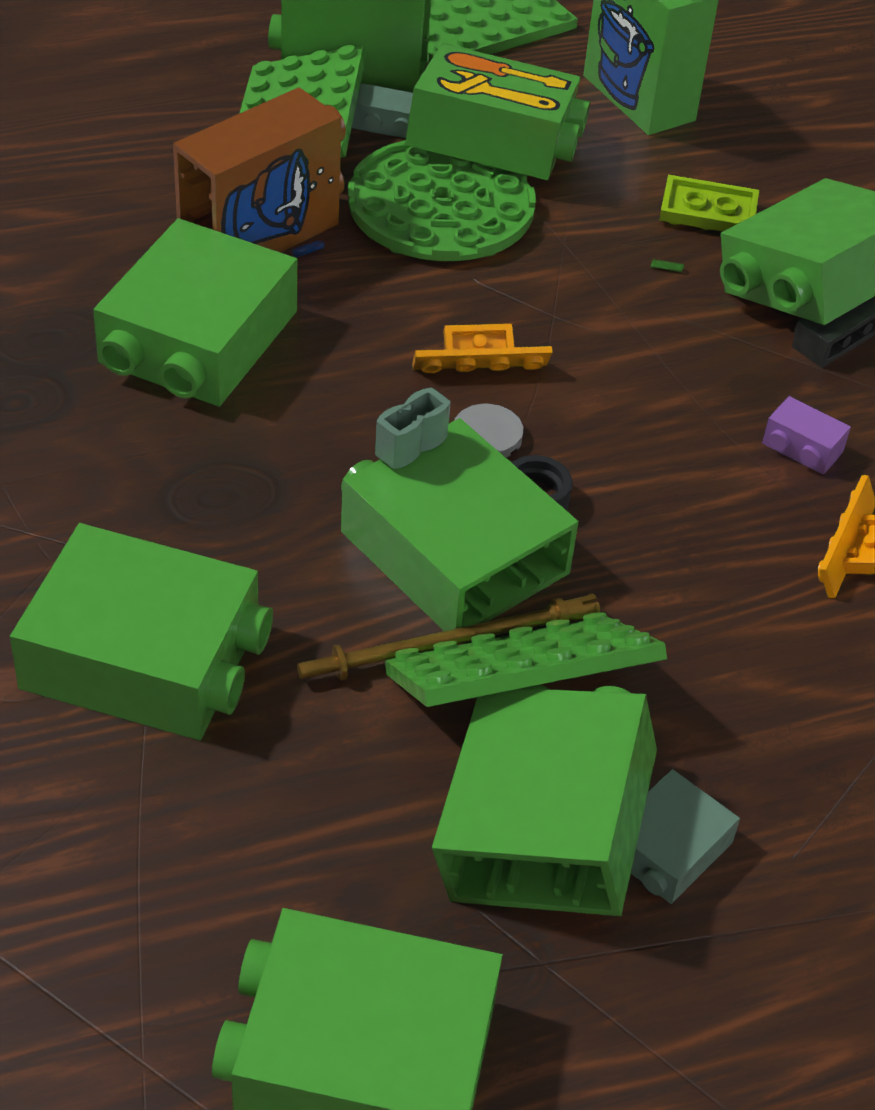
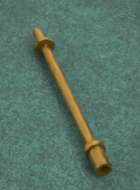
(340, 662)

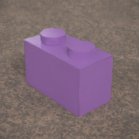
(806, 435)

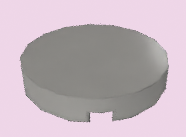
(496, 425)

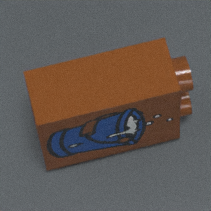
(264, 172)

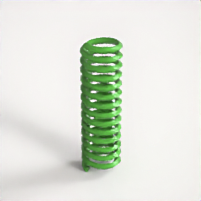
(669, 265)

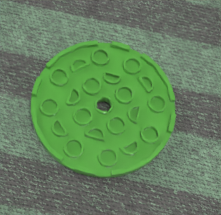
(474, 209)

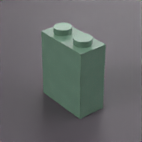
(680, 836)

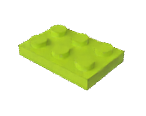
(706, 203)

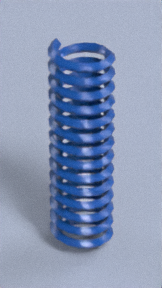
(308, 250)

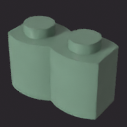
(412, 427)

